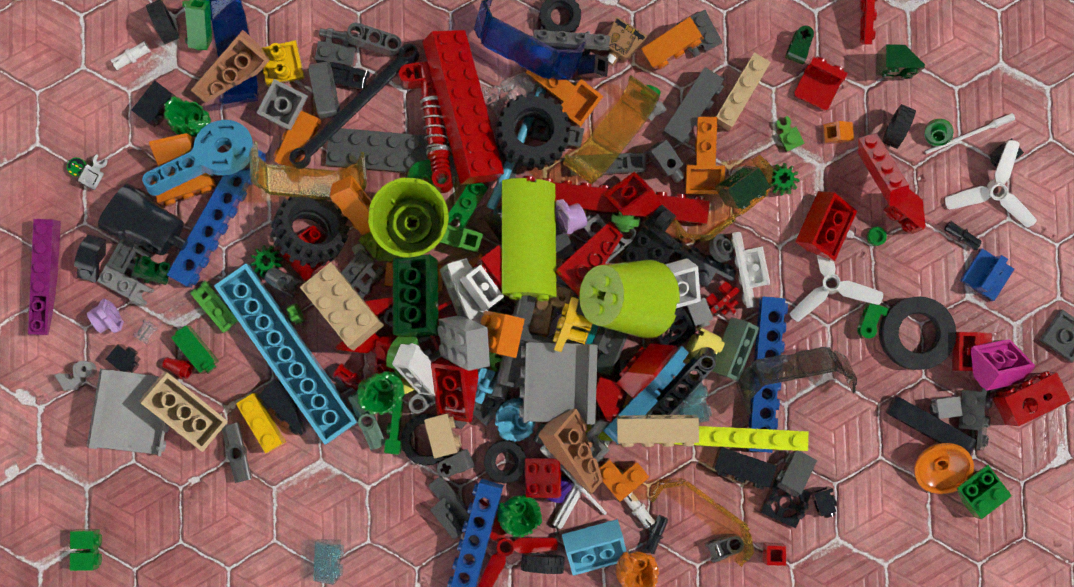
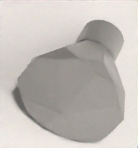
(659, 109)

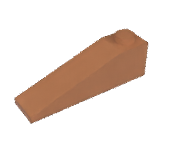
(236, 64)
(569, 445)

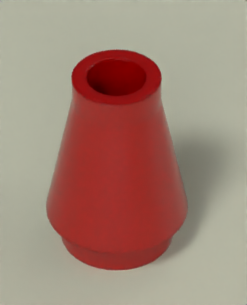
(180, 368)

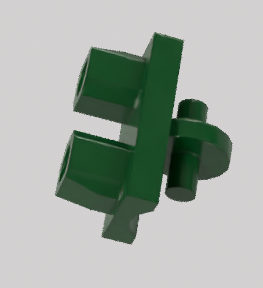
(151, 270)

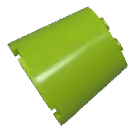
(398, 205)
(631, 297)

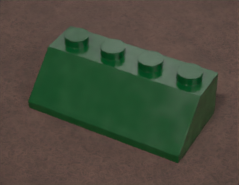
(415, 296)

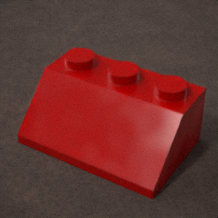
(826, 225)
(645, 367)

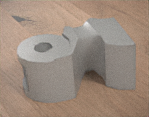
(81, 370)

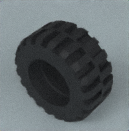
(538, 108)

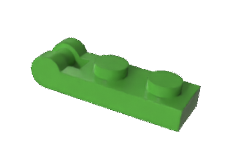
(214, 307)

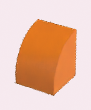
(838, 132)

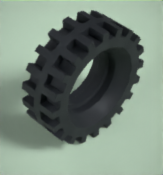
(322, 213)

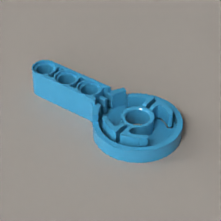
(203, 156)
(646, 399)

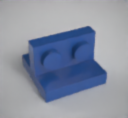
(987, 274)

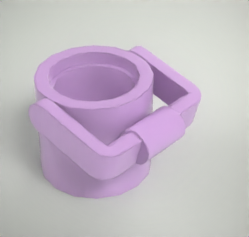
(569, 217)
(105, 317)

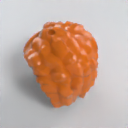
(637, 570)

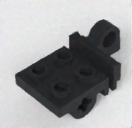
(654, 241)

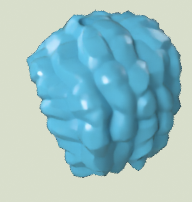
(509, 423)

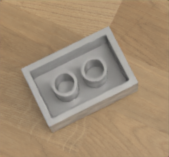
(464, 342)

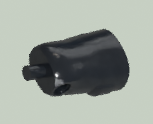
(140, 220)

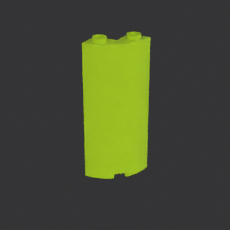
(528, 239)

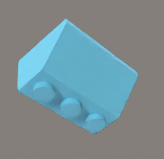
(594, 547)

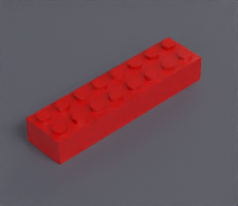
(462, 107)

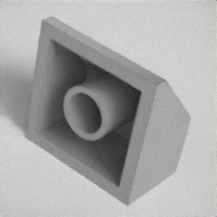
(282, 105)

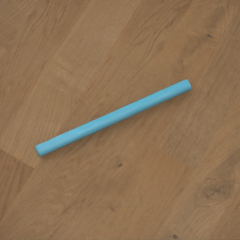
(522, 134)

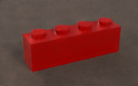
(883, 169)

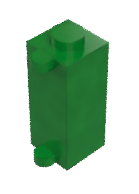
(198, 24)
(195, 349)

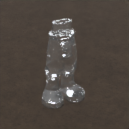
(514, 86)

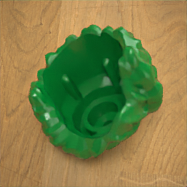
(185, 116)
(380, 393)
(519, 515)

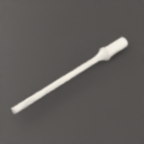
(994, 124)
(547, 453)

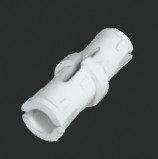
(130, 55)
(639, 510)

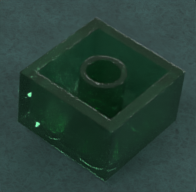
(743, 187)

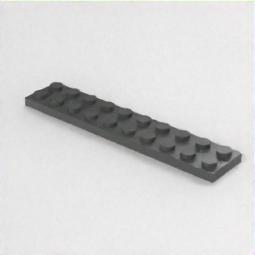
(384, 150)

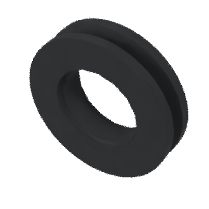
(944, 337)

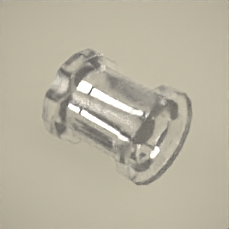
(145, 331)

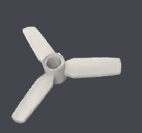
(982, 193)
(845, 288)

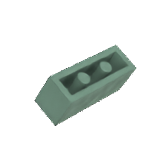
(738, 344)

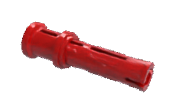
(352, 377)

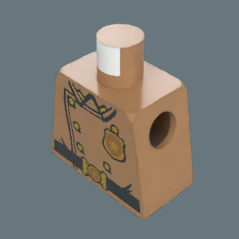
(623, 41)

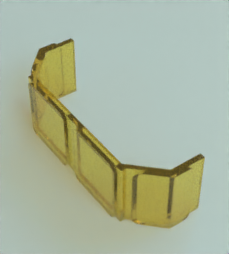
(614, 132)
(767, 171)
(301, 182)
(748, 549)

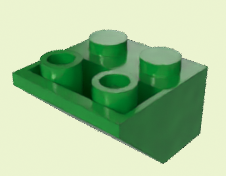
(983, 492)

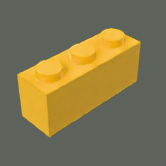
(261, 423)

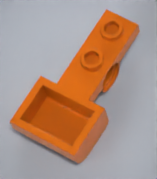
(577, 100)
(705, 174)

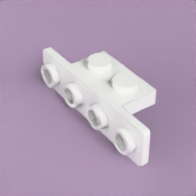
(751, 267)

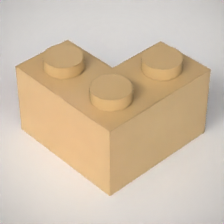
(441, 435)

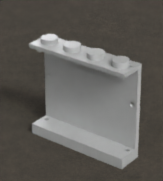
(558, 381)
(120, 419)

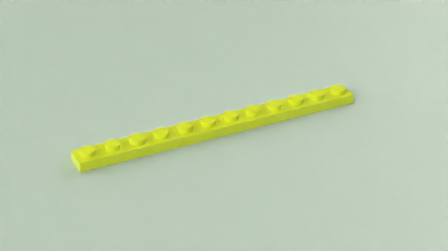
(744, 438)

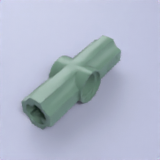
(371, 431)

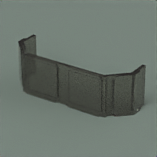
(793, 367)

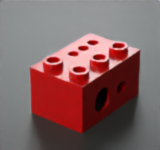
(1038, 393)

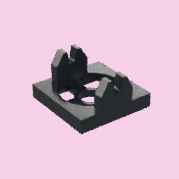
(682, 335)
(791, 520)

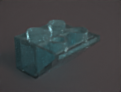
(696, 404)
(327, 561)

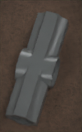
(239, 466)

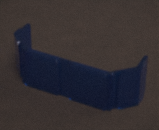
(227, 22)
(524, 48)

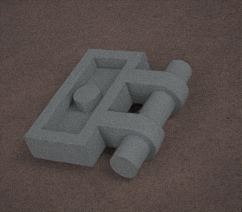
(708, 31)
(335, 53)
(124, 255)
(357, 269)

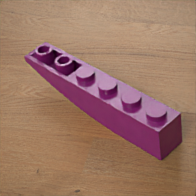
(43, 274)

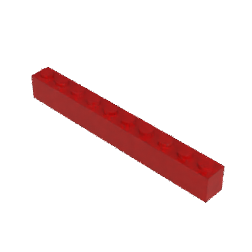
(592, 199)

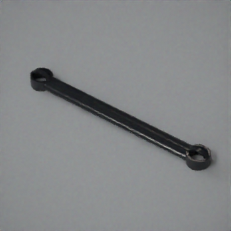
(353, 106)

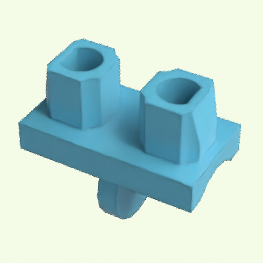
(485, 377)

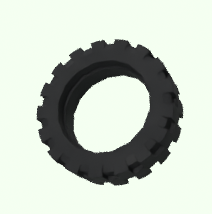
(407, 446)

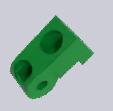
(869, 320)

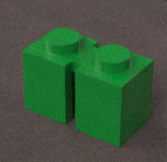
(85, 559)

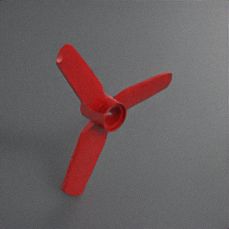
(520, 545)

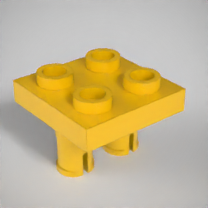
(283, 64)
(566, 323)

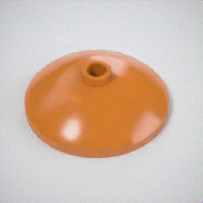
(945, 475)

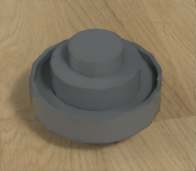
(721, 248)

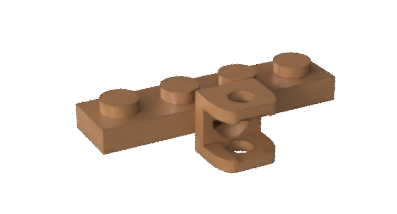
(544, 310)

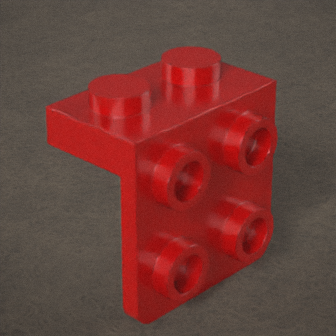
(820, 83)
(542, 477)

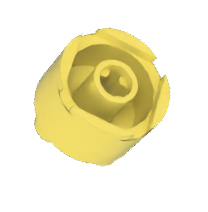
(703, 339)

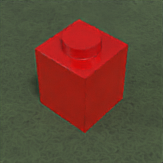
(774, 554)

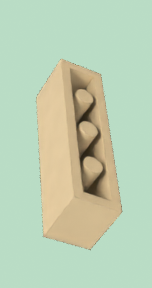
(742, 91)

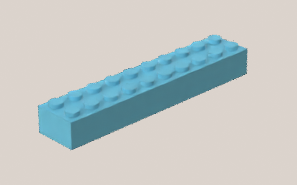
(286, 353)

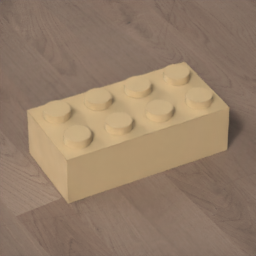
(341, 306)
(183, 411)
(657, 429)

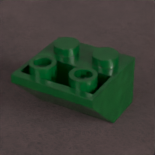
(897, 61)

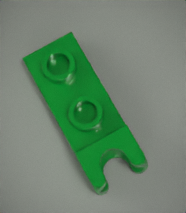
(467, 203)
(393, 443)

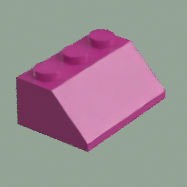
(1000, 364)

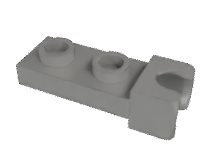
(124, 285)

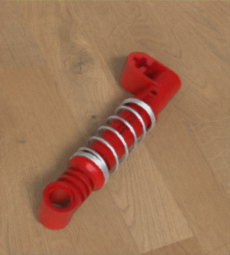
(436, 137)

